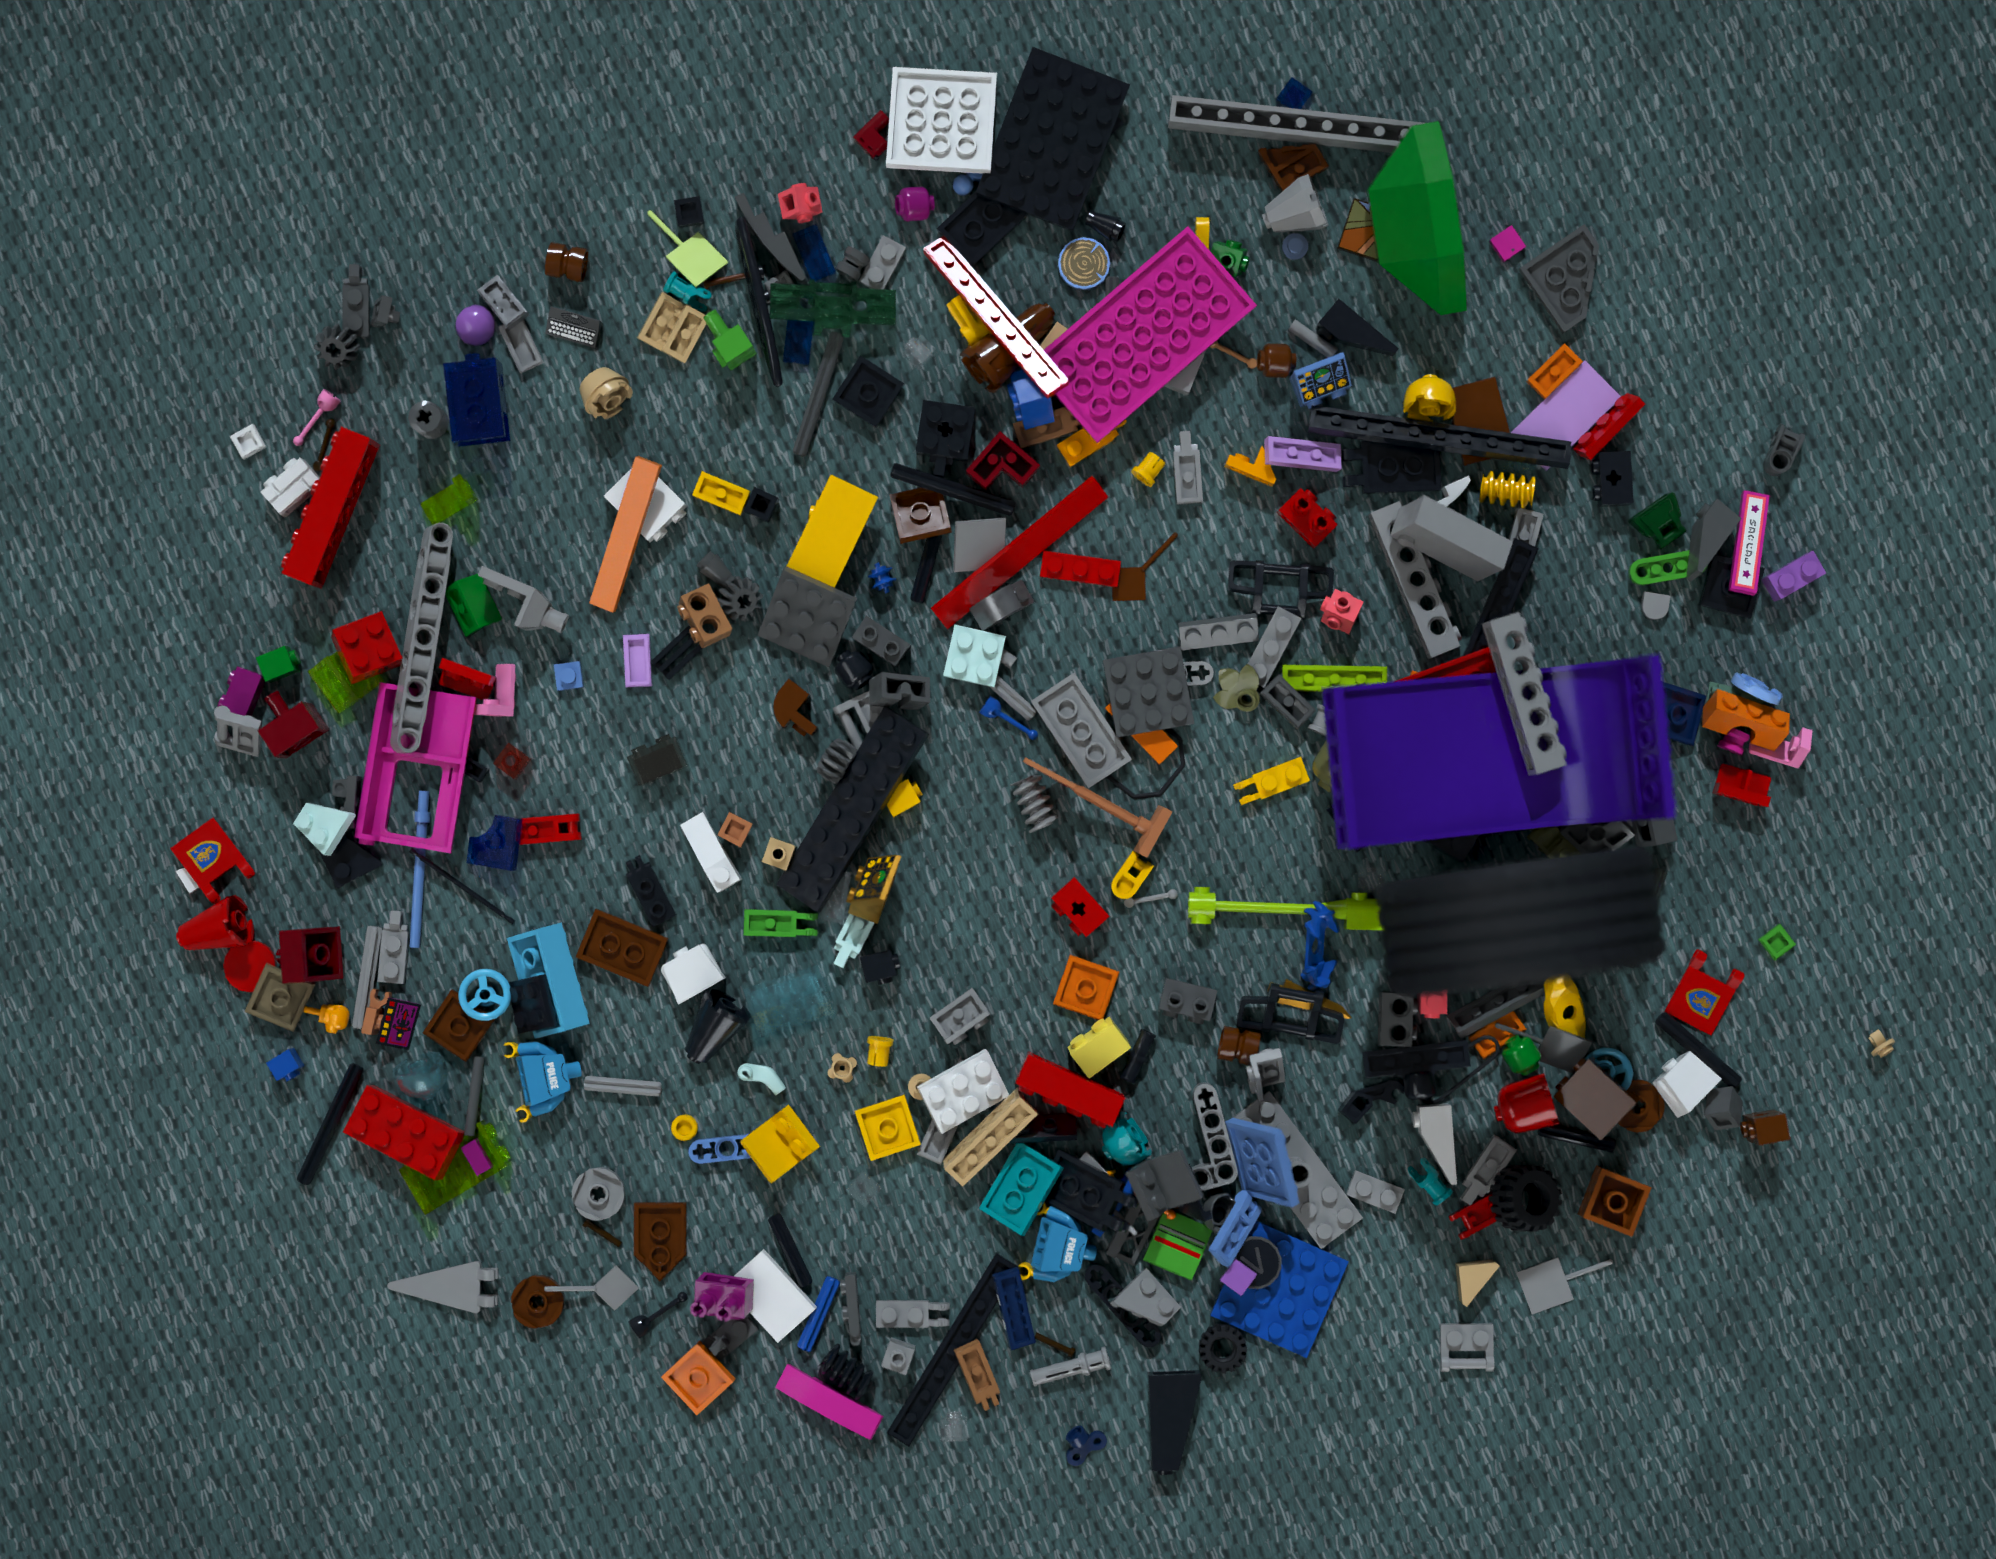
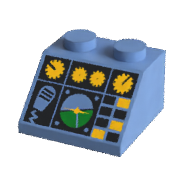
(1321, 381)

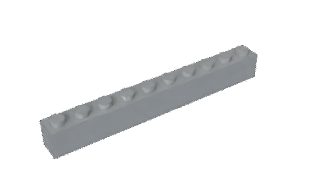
(1286, 124)

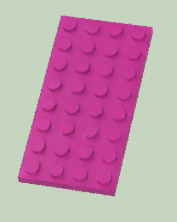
(1146, 333)

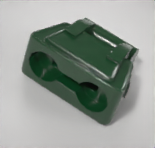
(1656, 517)

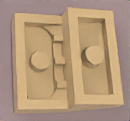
(672, 327)

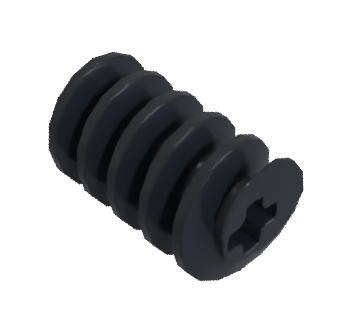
(847, 1371)

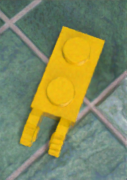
(1275, 780)

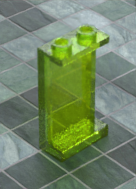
(460, 1175)

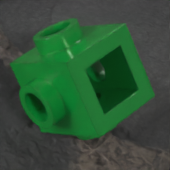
(1233, 249)

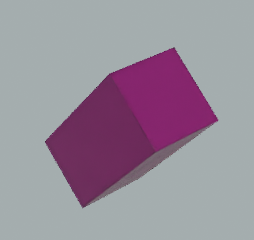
(477, 1156)

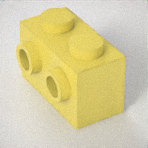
(1098, 1046)

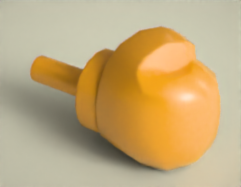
(333, 1016)

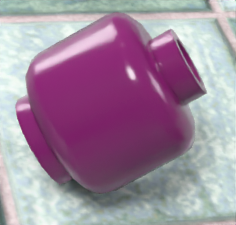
(914, 203)

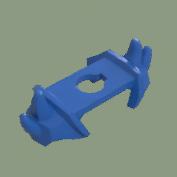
(1316, 969)

